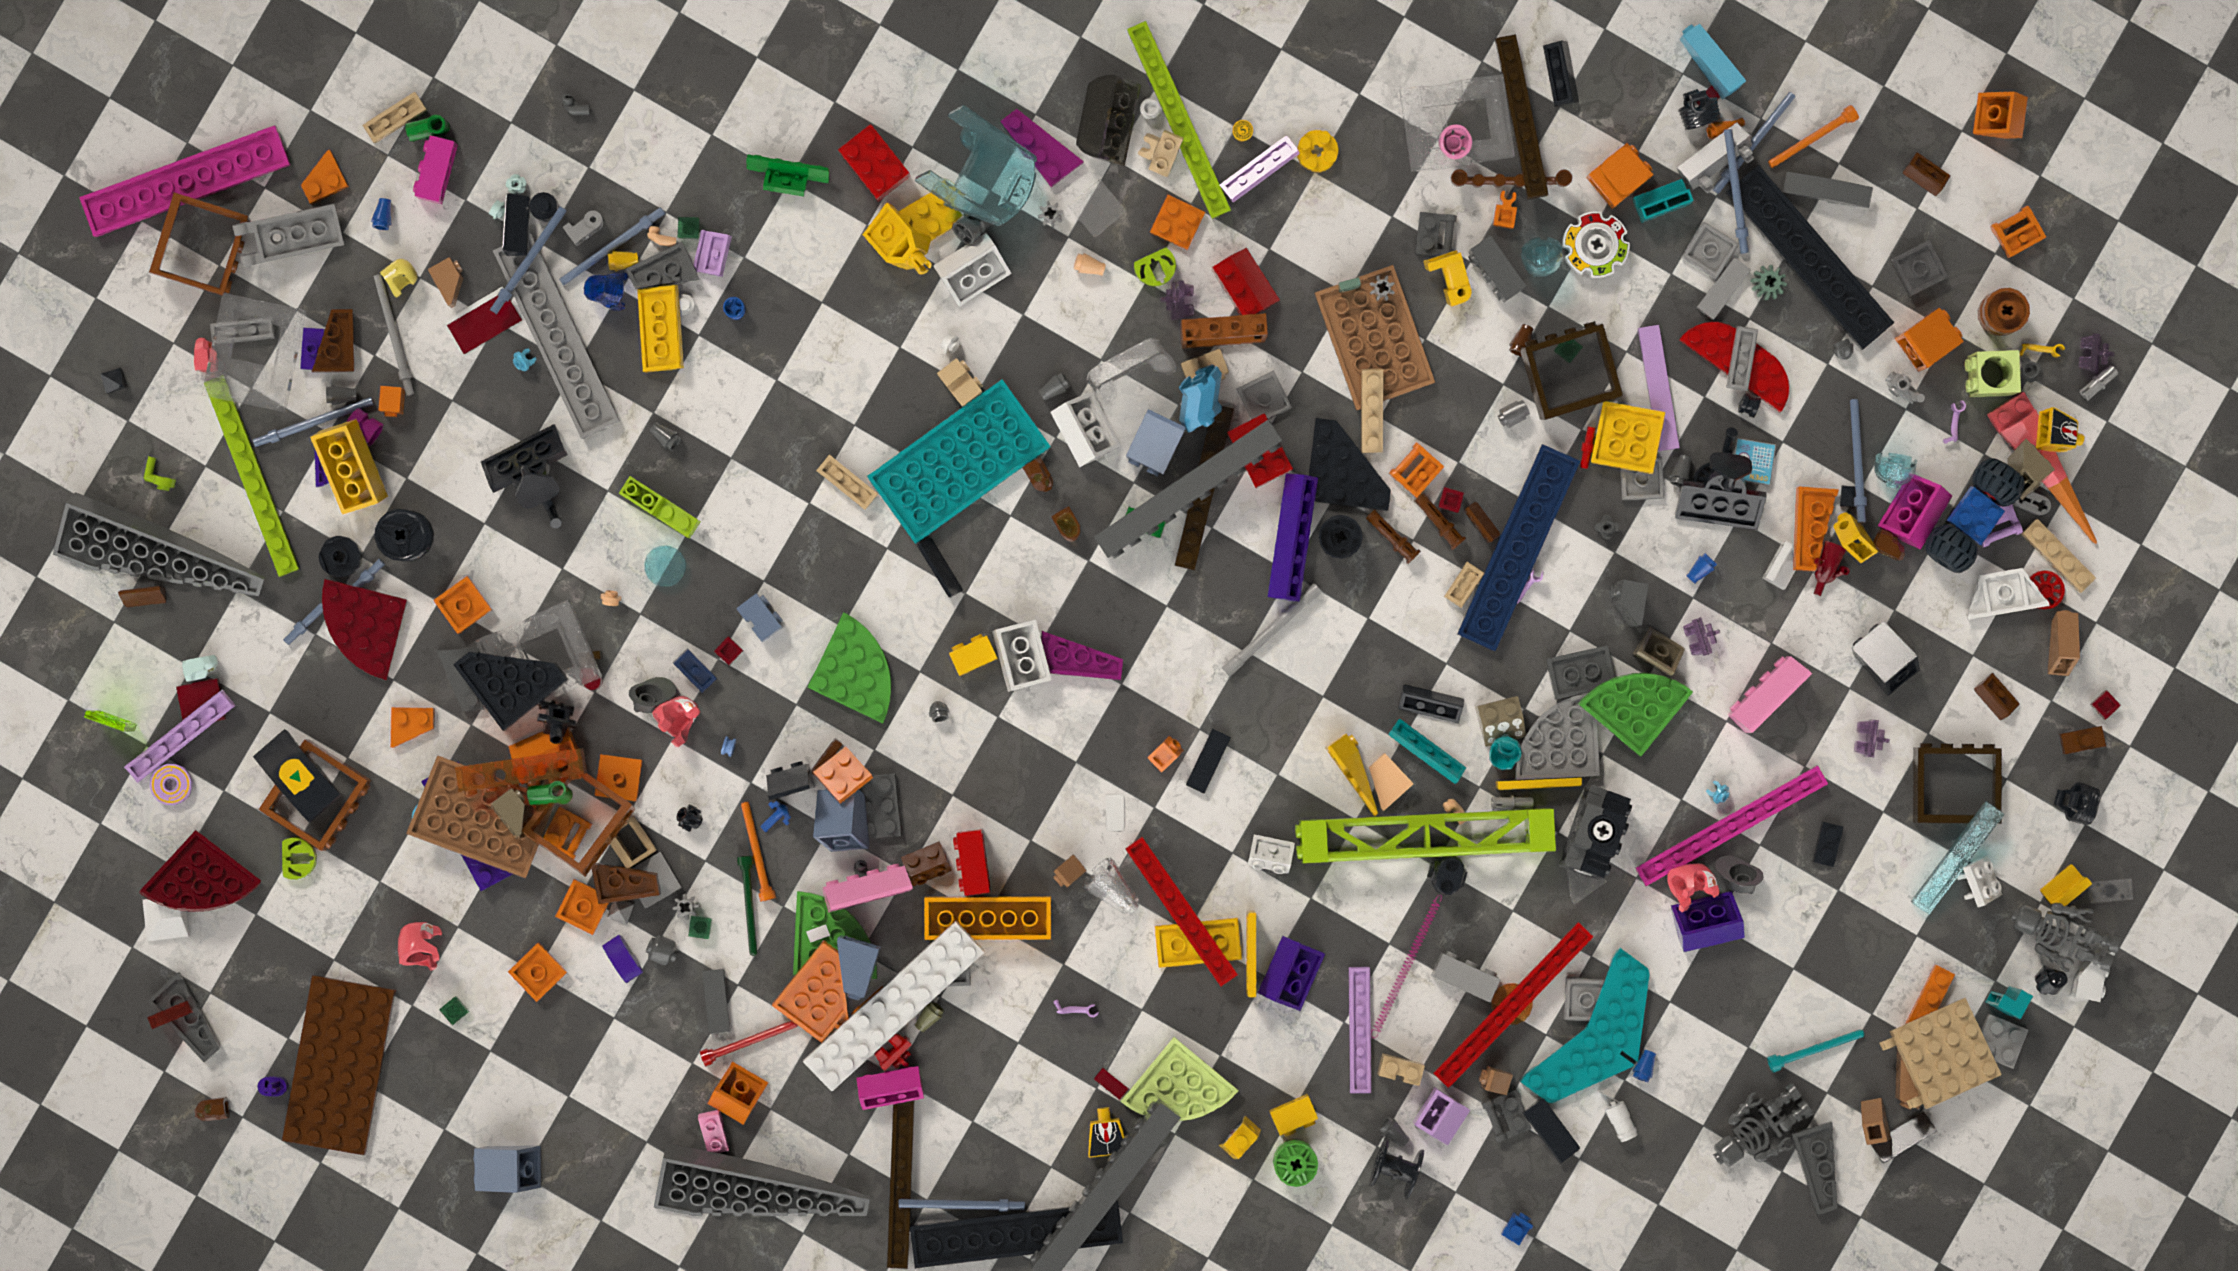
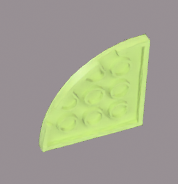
(1181, 1082)

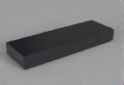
(1208, 761)

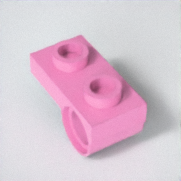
(713, 1131)

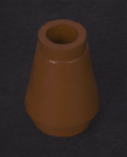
(1523, 335)

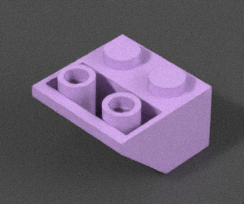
(1441, 1116)

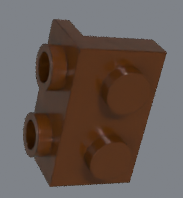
(926, 864)

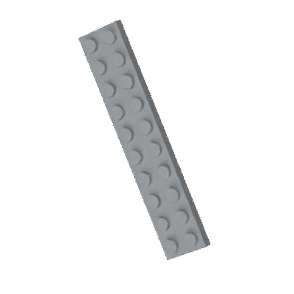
(559, 344)

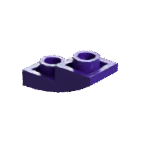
(622, 959)

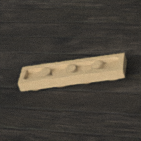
(1371, 410)
(2058, 556)

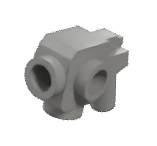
(1901, 386)

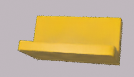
(2065, 886)

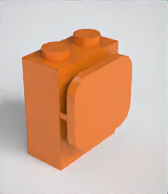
(1620, 175)

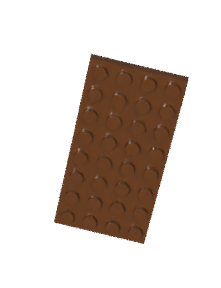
(338, 1065)

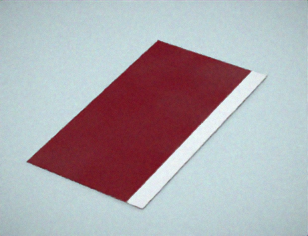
(479, 324)

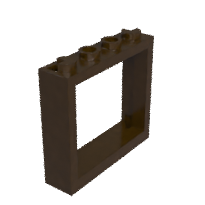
(1552, 339)
(1918, 780)

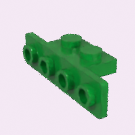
(786, 175)

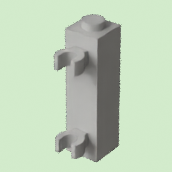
(1713, 158)

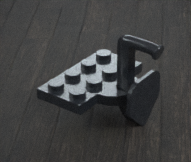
(527, 468)
(1726, 500)

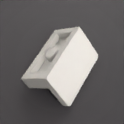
(1781, 567)

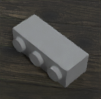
(1466, 976)

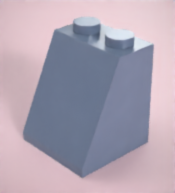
(1155, 443)
(841, 825)
(856, 965)
(507, 1168)

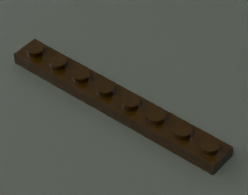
(1521, 117)
(1198, 514)
(900, 1184)

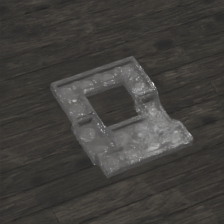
(1426, 118)
(248, 381)
(561, 617)

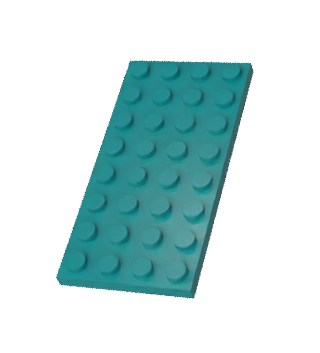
(958, 461)

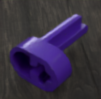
(276, 1087)

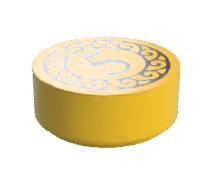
(1242, 130)

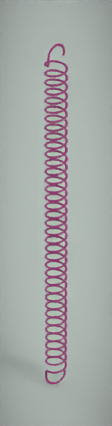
(1402, 969)

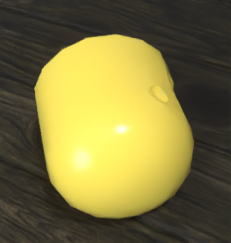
(394, 275)

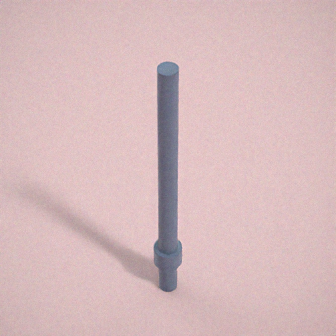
(1756, 139)
(645, 223)
(1741, 231)
(505, 294)
(275, 435)
(1860, 501)
(1002, 1205)

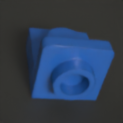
(1517, 1228)

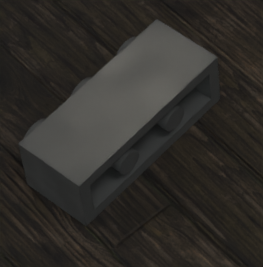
(1496, 269)

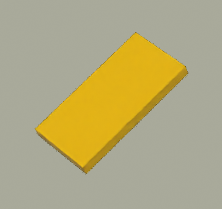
(660, 328)
(1176, 950)
(1251, 953)

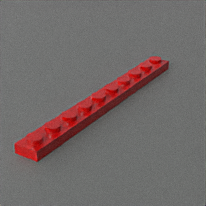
(1513, 1005)

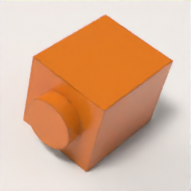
(391, 400)

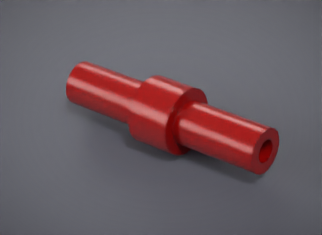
(1587, 447)

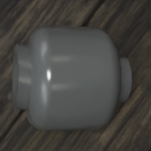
(661, 950)

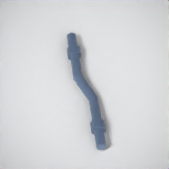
(302, 626)

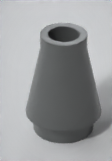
(1056, 385)
(340, 394)
(668, 438)
(1681, 471)
(1392, 1130)

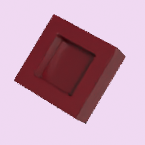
(1451, 500)
(728, 650)
(2105, 704)

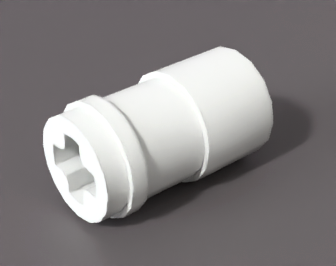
(1620, 1118)

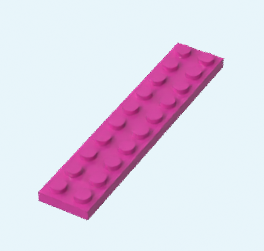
(192, 177)

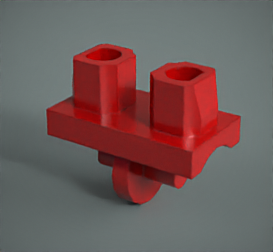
(896, 1055)

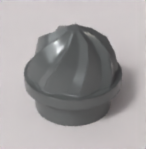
(1843, 349)
(938, 711)

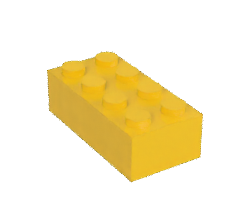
(349, 466)

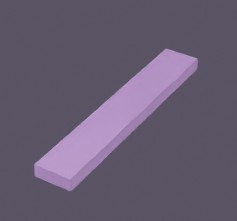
(1658, 383)
(179, 736)
(1359, 1030)

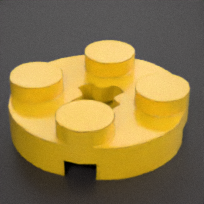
(1322, 140)

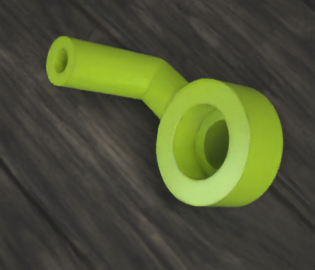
(162, 483)

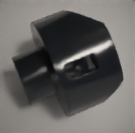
(543, 206)
(2050, 981)

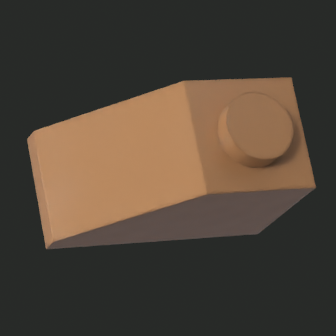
(448, 279)

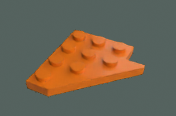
(816, 994)

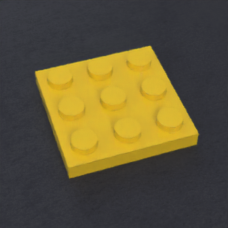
(1628, 437)

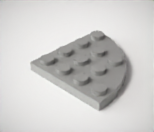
(1560, 744)

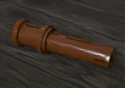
(1445, 528)
(1399, 543)

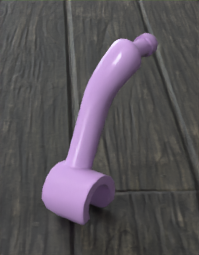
(1954, 426)
(1530, 581)
(1074, 1009)

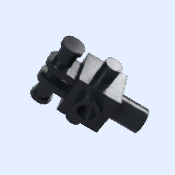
(556, 719)

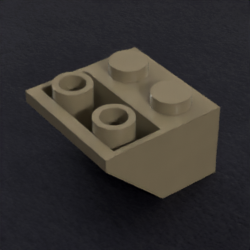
(2030, 465)

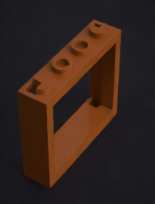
(237, 247)
(1223, 330)
(340, 821)
(600, 843)

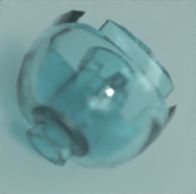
(1542, 257)
(1895, 469)

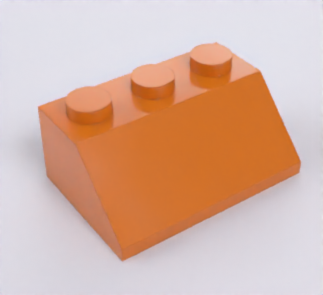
(538, 745)

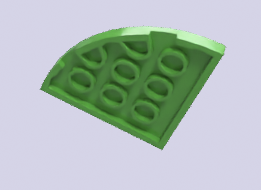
(854, 670)
(1636, 706)
(813, 913)

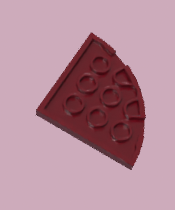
(363, 625)
(199, 878)

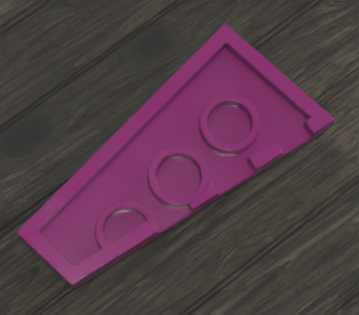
(1053, 158)
(1079, 660)

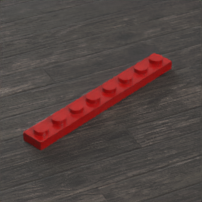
(1181, 911)

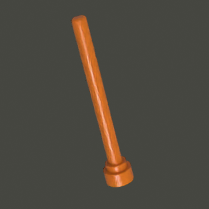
(1848, 115)
(766, 892)

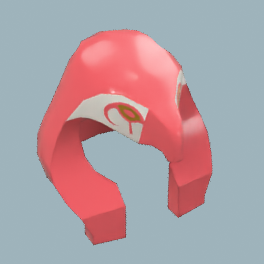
(676, 718)
(1691, 878)
(412, 943)

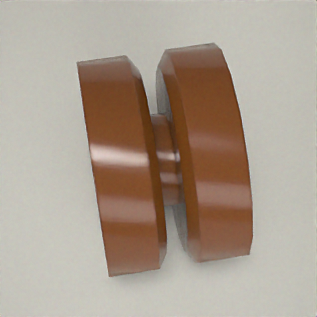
(2015, 307)

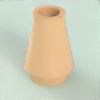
(1088, 265)

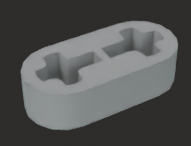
(2028, 506)

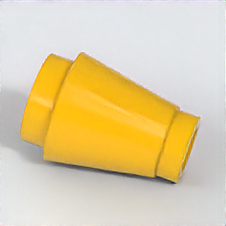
(621, 260)

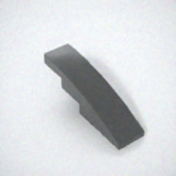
(1828, 190)

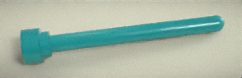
(1777, 1062)

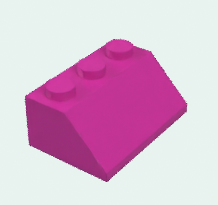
(1915, 511)

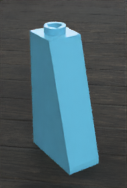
(1712, 61)

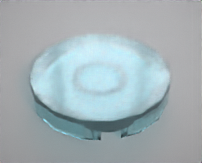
(665, 566)

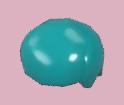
(1505, 753)

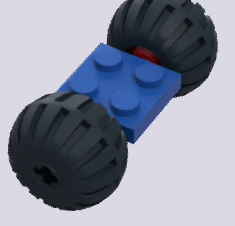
(1975, 515)

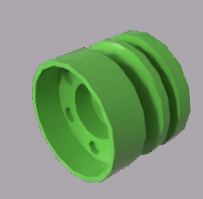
(1290, 1151)

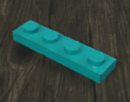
(1427, 751)

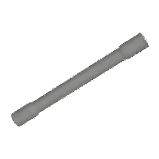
(1239, 659)

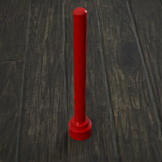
(709, 1056)

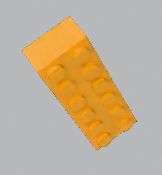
(990, 916)

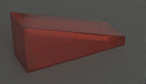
(169, 1015)

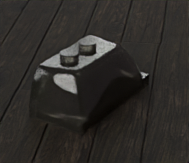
(1108, 118)

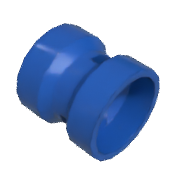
(734, 308)

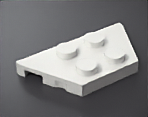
(2004, 593)

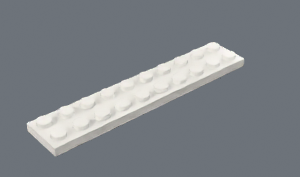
(893, 1006)

